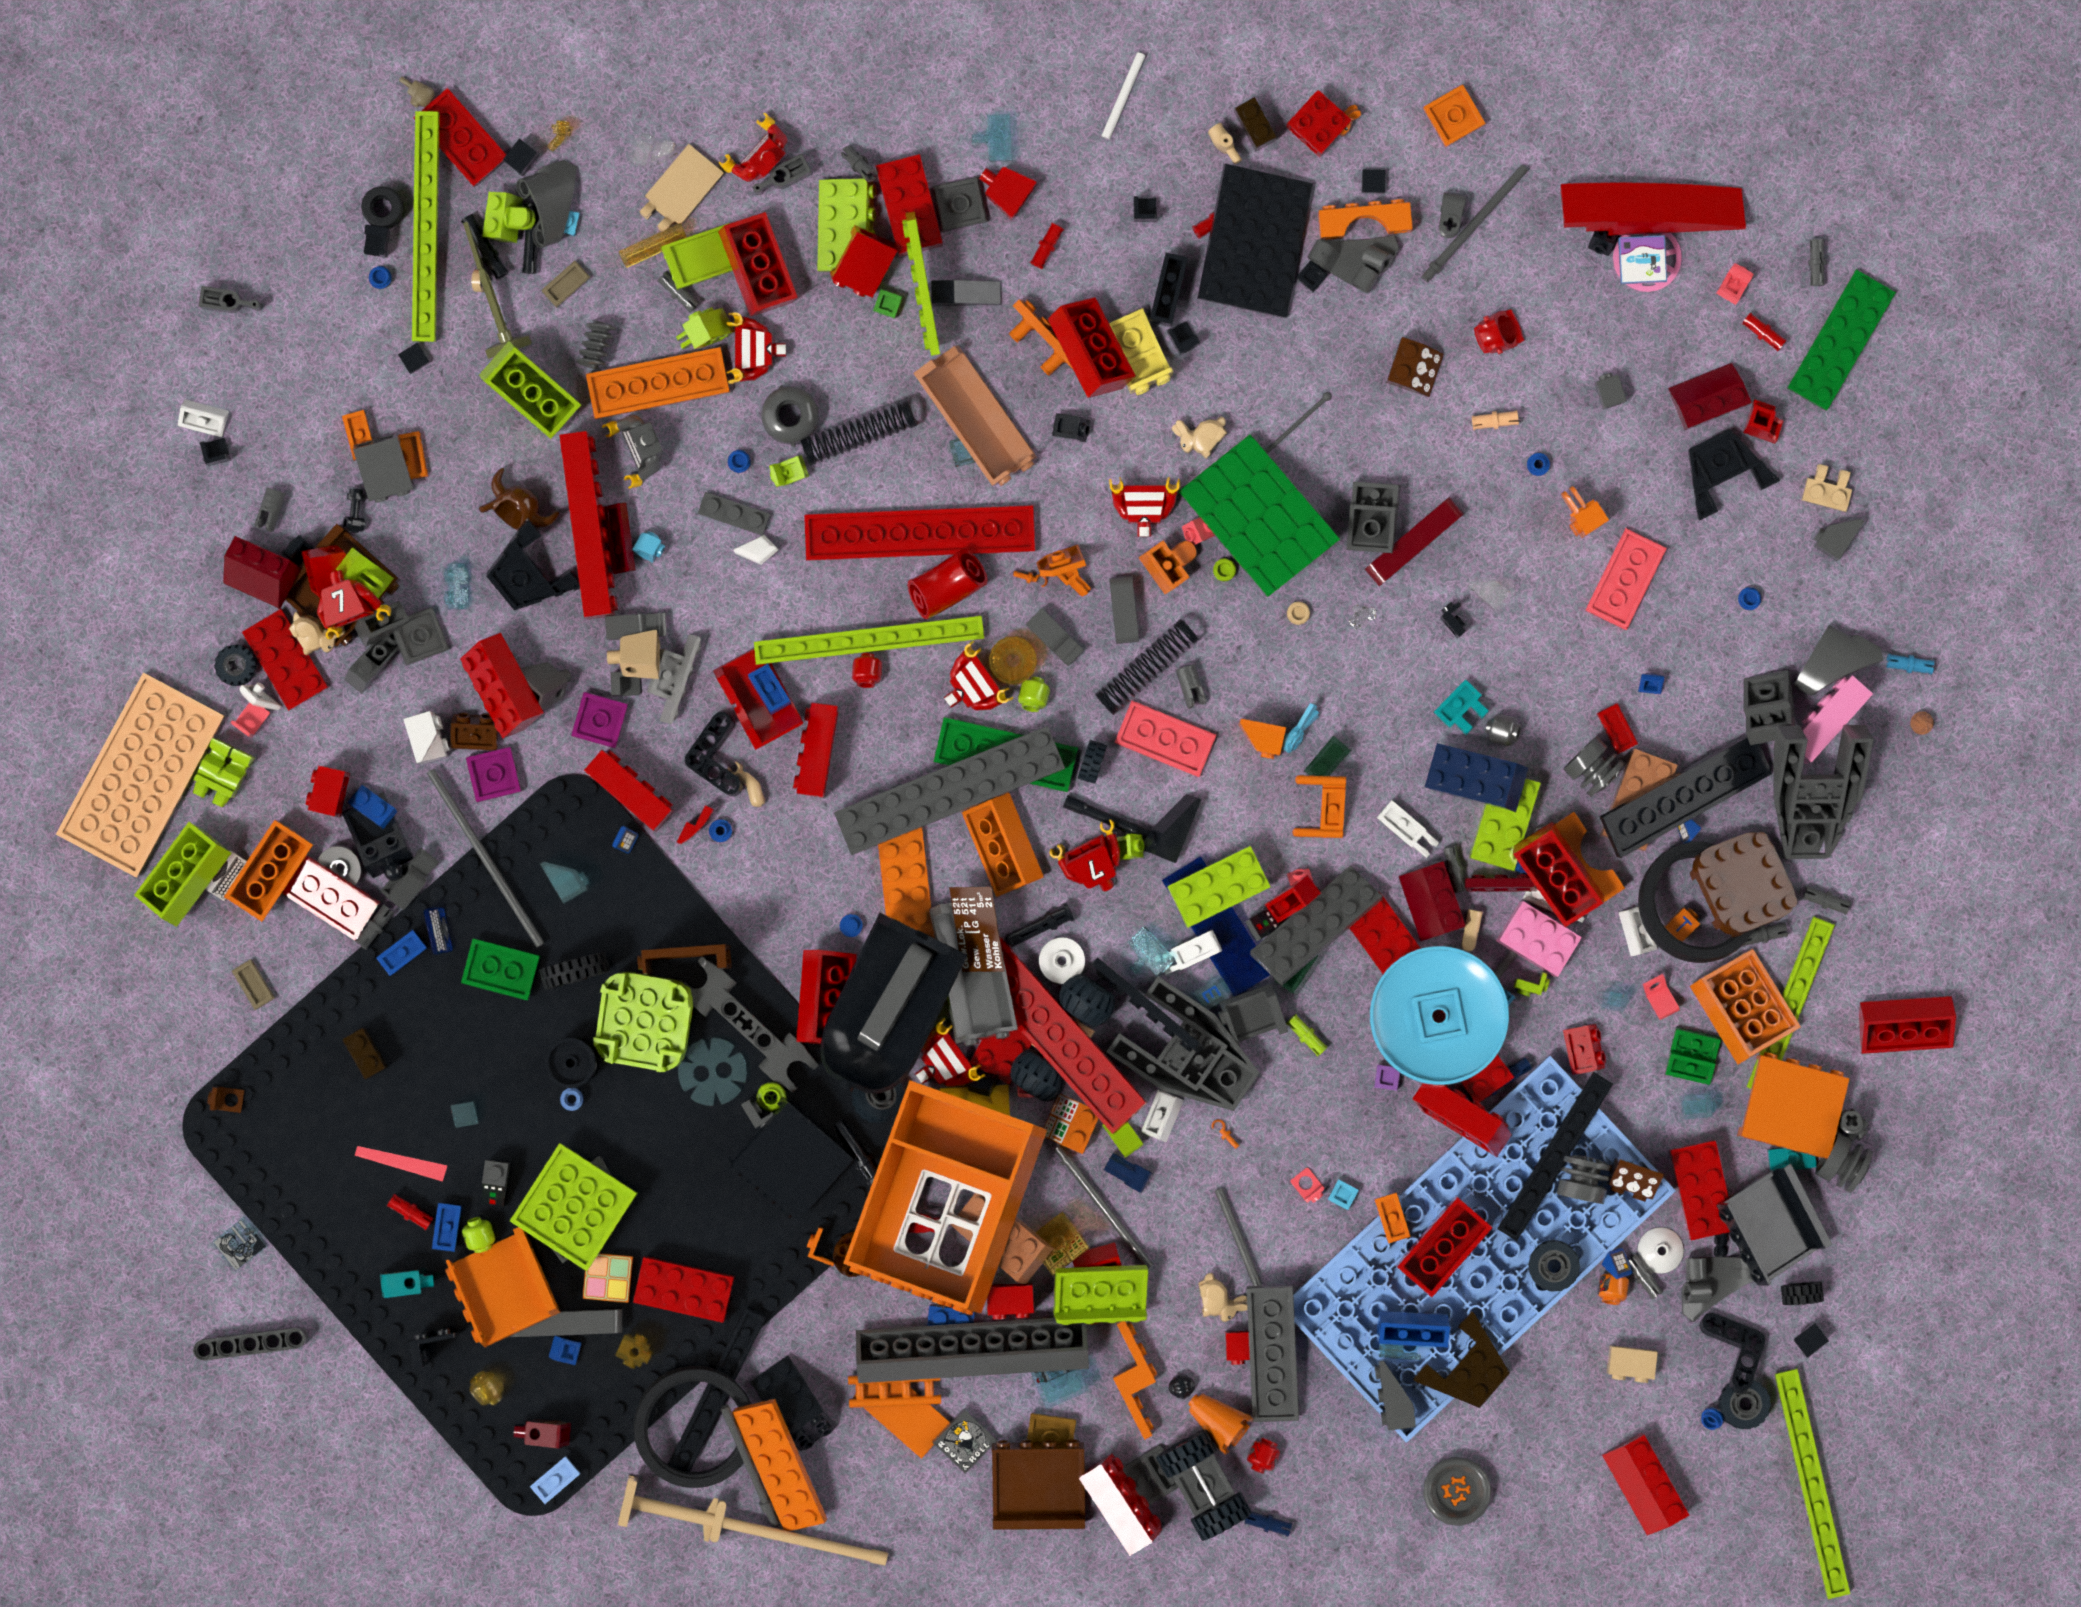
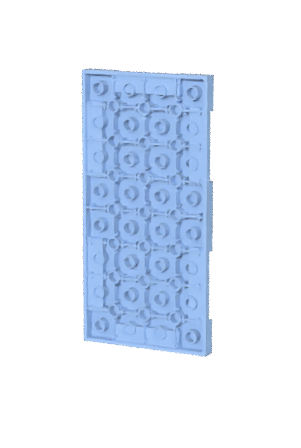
(1344, 1297)

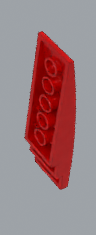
(1651, 207)

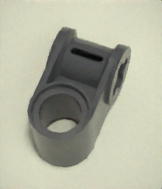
(1451, 211)

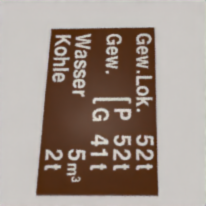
(977, 928)

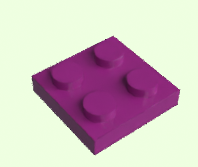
(599, 720)
(493, 774)

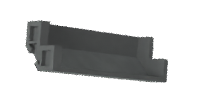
(978, 1000)

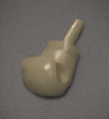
(420, 93)

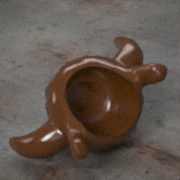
(516, 505)

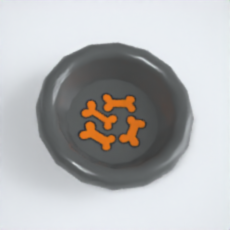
(1457, 1491)

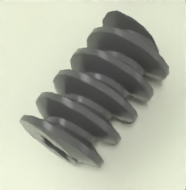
(595, 345)

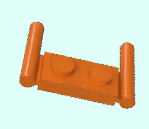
(1331, 806)

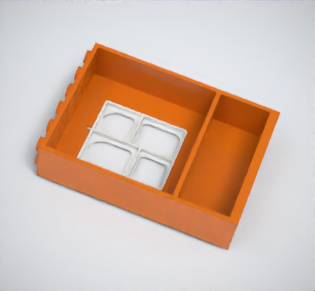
(969, 1150)

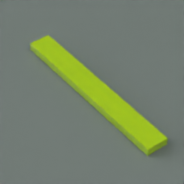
(1801, 979)

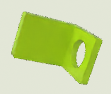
(1125, 1139)

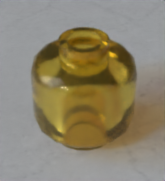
(486, 1388)

